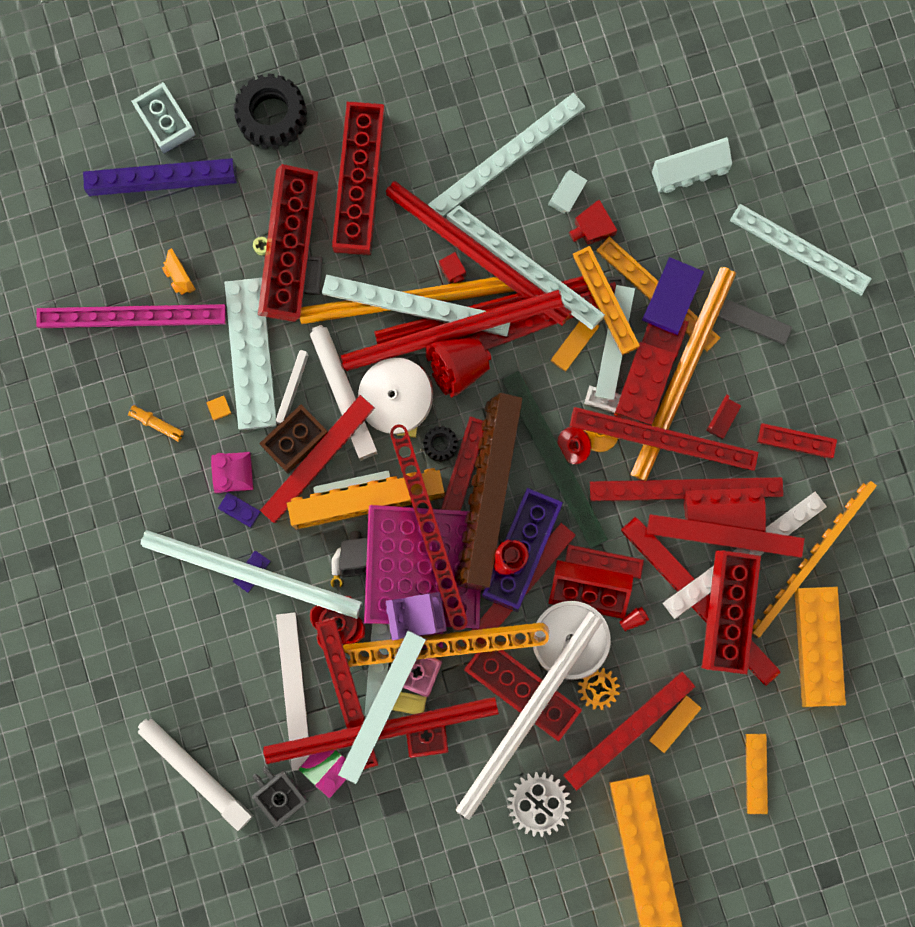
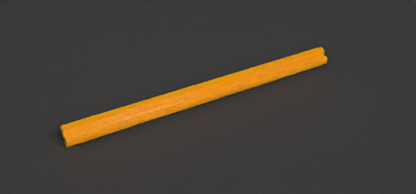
(443, 293)
(686, 367)

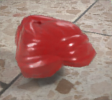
(514, 554)

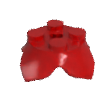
(352, 630)

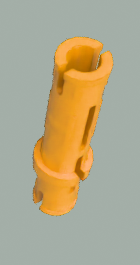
(156, 423)

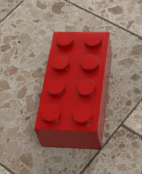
(645, 384)

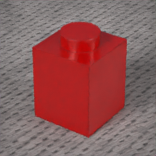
(452, 268)

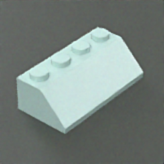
(692, 165)

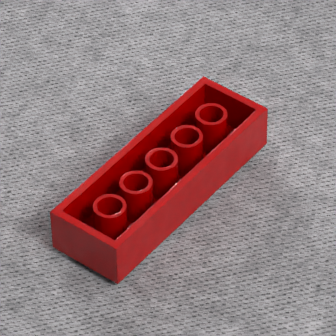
(731, 612)
(517, 685)

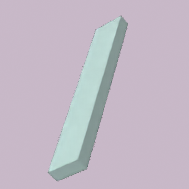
(611, 355)

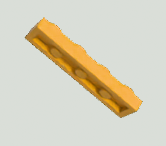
(756, 774)

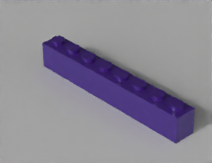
(159, 177)

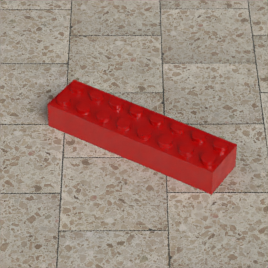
(358, 178)
(288, 243)

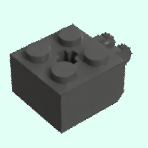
(267, 796)

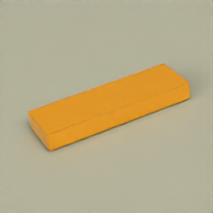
(573, 346)
(675, 724)

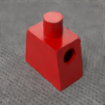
(593, 225)

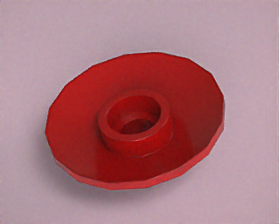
(567, 444)

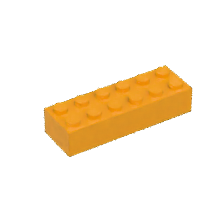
(820, 647)

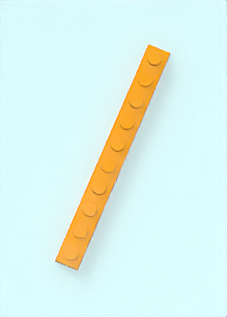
(817, 552)

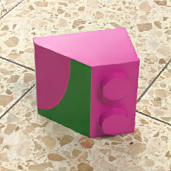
(324, 771)

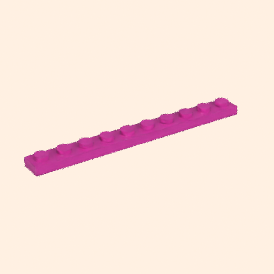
(131, 316)

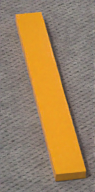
(643, 280)

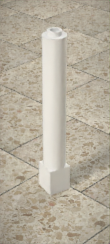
(341, 388)
(195, 774)

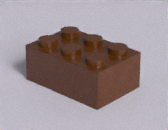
(293, 439)

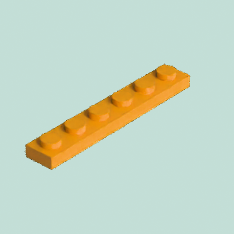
(606, 300)

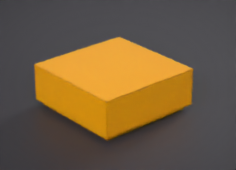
(218, 408)

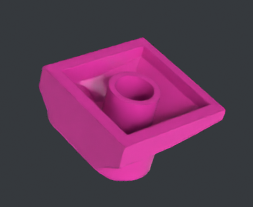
(232, 472)

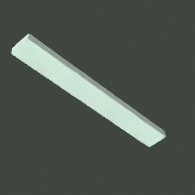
(800, 249)
(382, 707)

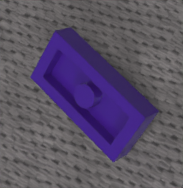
(239, 510)
(257, 560)

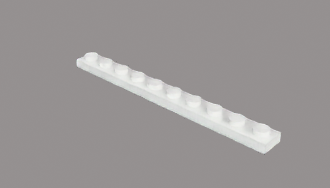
(783, 525)

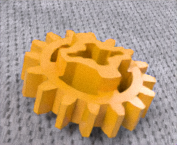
(596, 697)

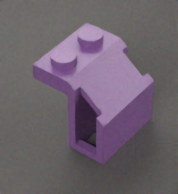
(416, 614)

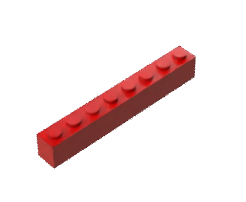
(629, 730)

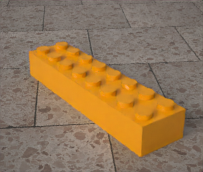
(356, 500)
(645, 852)

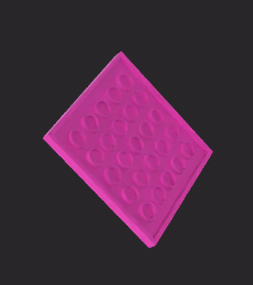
(401, 565)

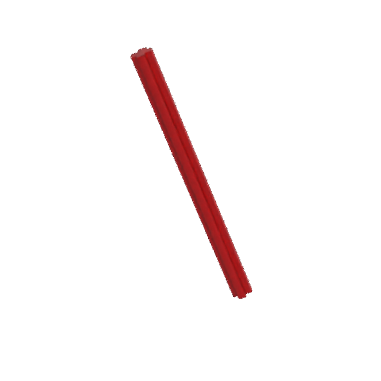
(471, 248)
(576, 284)
(452, 330)
(392, 728)

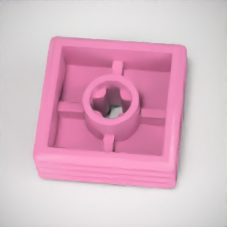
(423, 684)

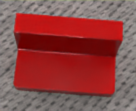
(723, 417)

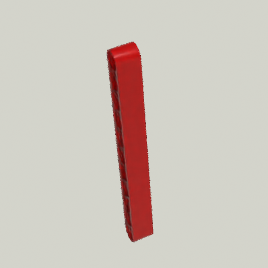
(447, 572)
(678, 578)

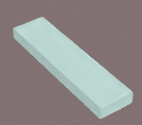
(343, 485)

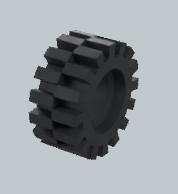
(440, 432)

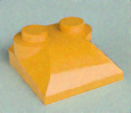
(178, 274)

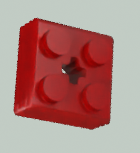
(420, 747)

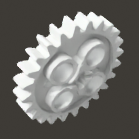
(550, 790)

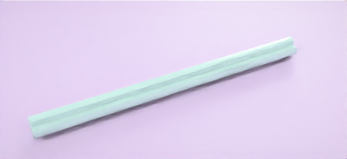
(252, 574)

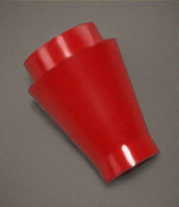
(634, 619)

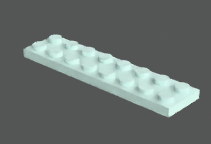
(250, 355)

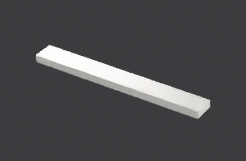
(292, 681)

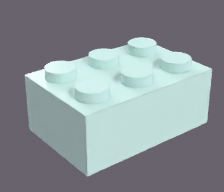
(163, 117)

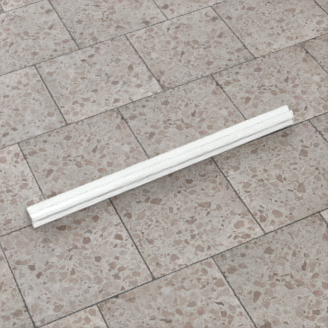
(529, 715)

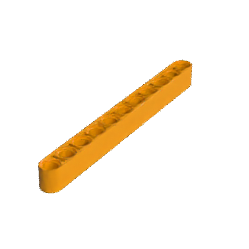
(451, 639)

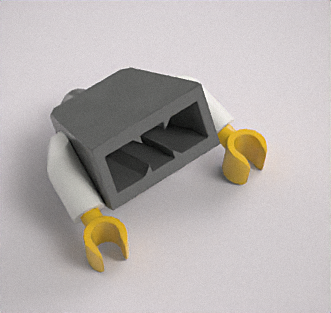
(350, 558)

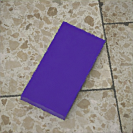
(673, 296)

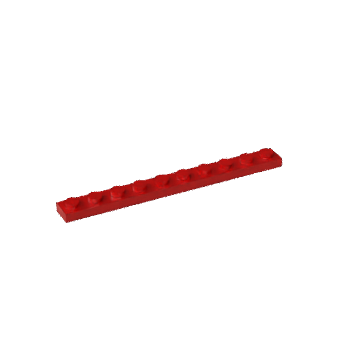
(663, 439)
(676, 489)

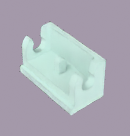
(567, 192)

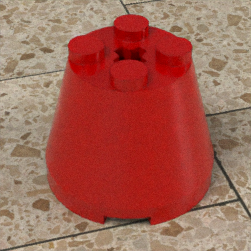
(457, 363)

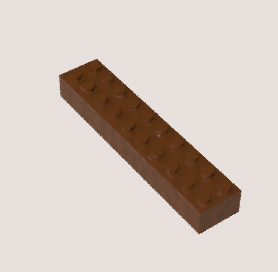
(488, 492)

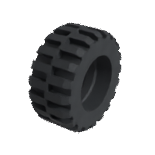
(264, 89)

